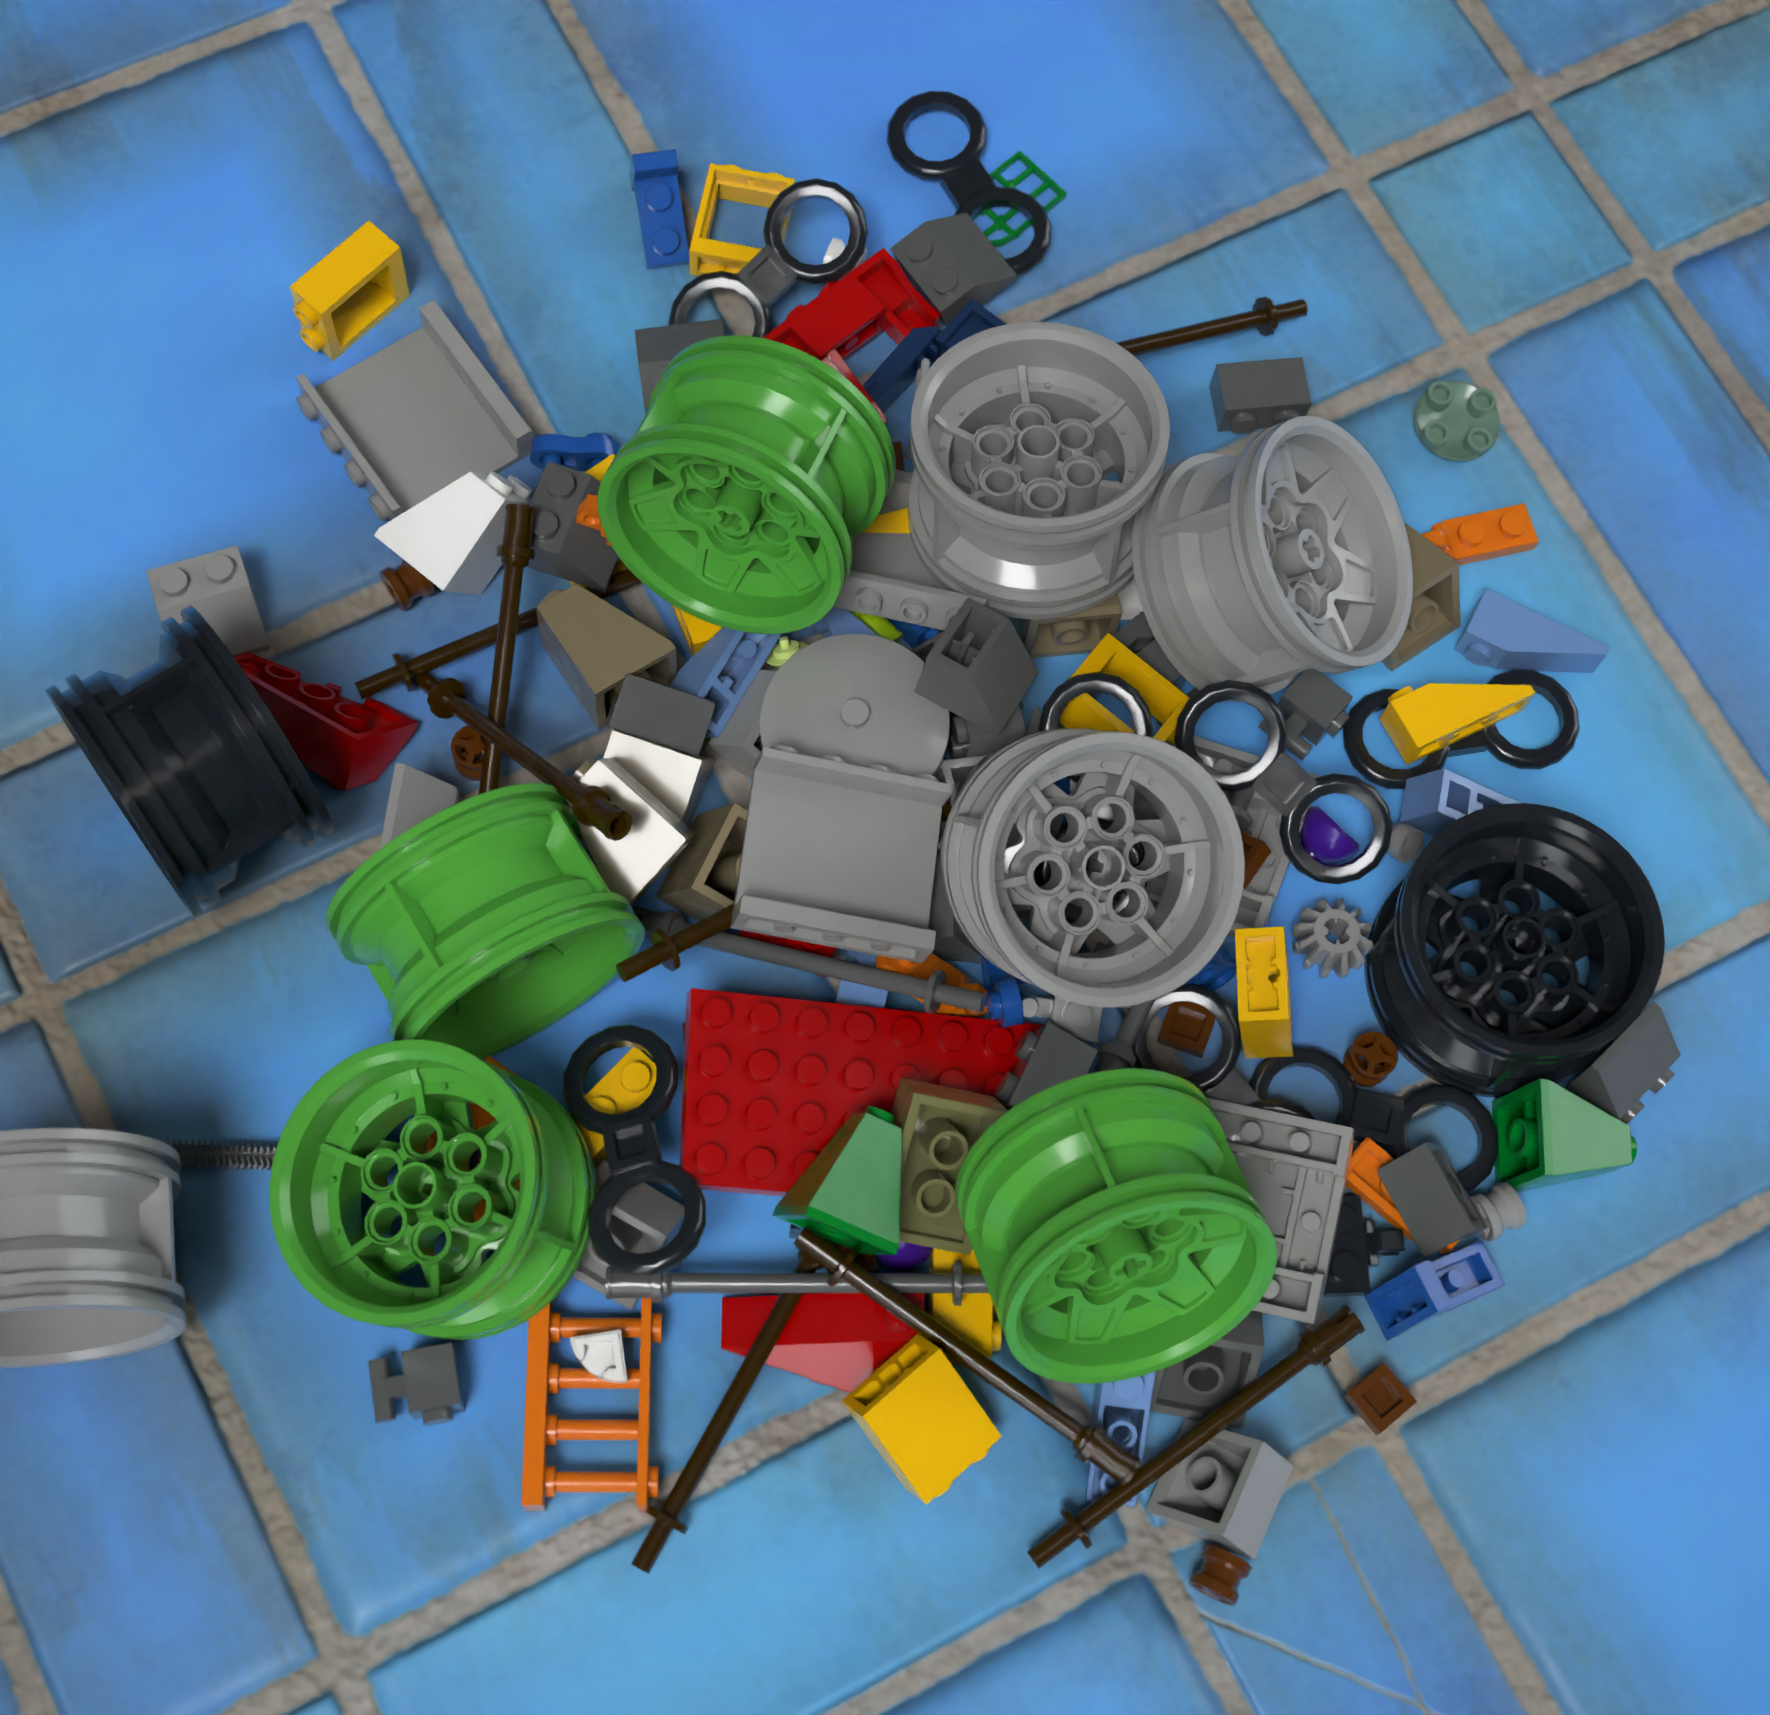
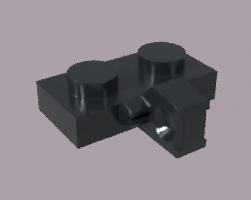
(1356, 1249)

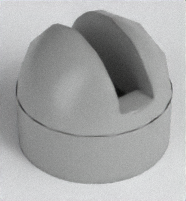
(1412, 845)

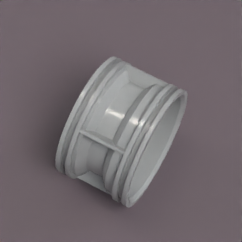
(1029, 431)
(1274, 559)
(1152, 947)
(86, 1245)

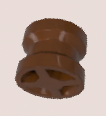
(406, 584)
(472, 743)
(1376, 1050)
(1220, 1575)

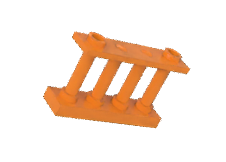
(545, 1429)

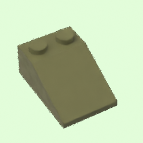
(937, 1134)

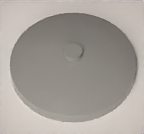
(856, 703)

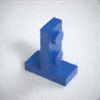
(659, 208)
(1433, 1289)

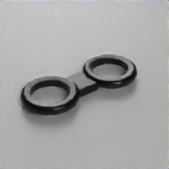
(964, 176)
(773, 268)
(1141, 725)
(1483, 740)
(1286, 783)
(1222, 1079)
(1385, 1117)
(634, 1151)

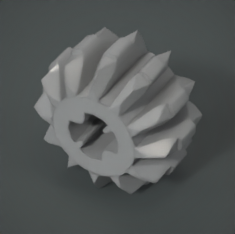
(1317, 926)

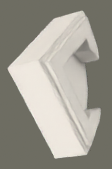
(602, 1355)

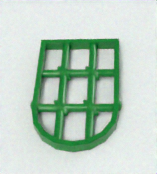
(1000, 222)

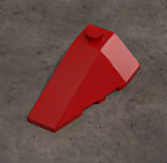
(328, 732)
(827, 1338)

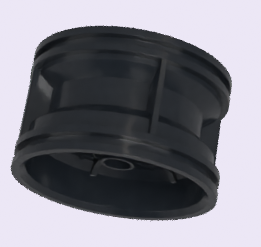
(193, 759)
(1603, 915)

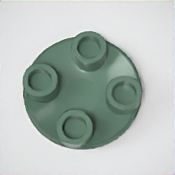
(1457, 420)

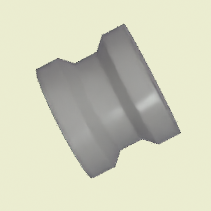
(1499, 1210)

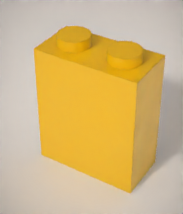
(922, 1419)

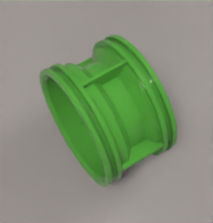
(748, 484)
(485, 921)
(338, 1150)
(1113, 1226)

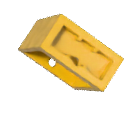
(731, 184)
(349, 291)
(1116, 659)
(1263, 992)

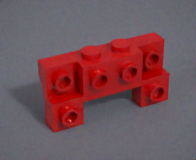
(856, 310)

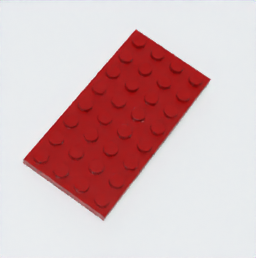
(784, 1075)

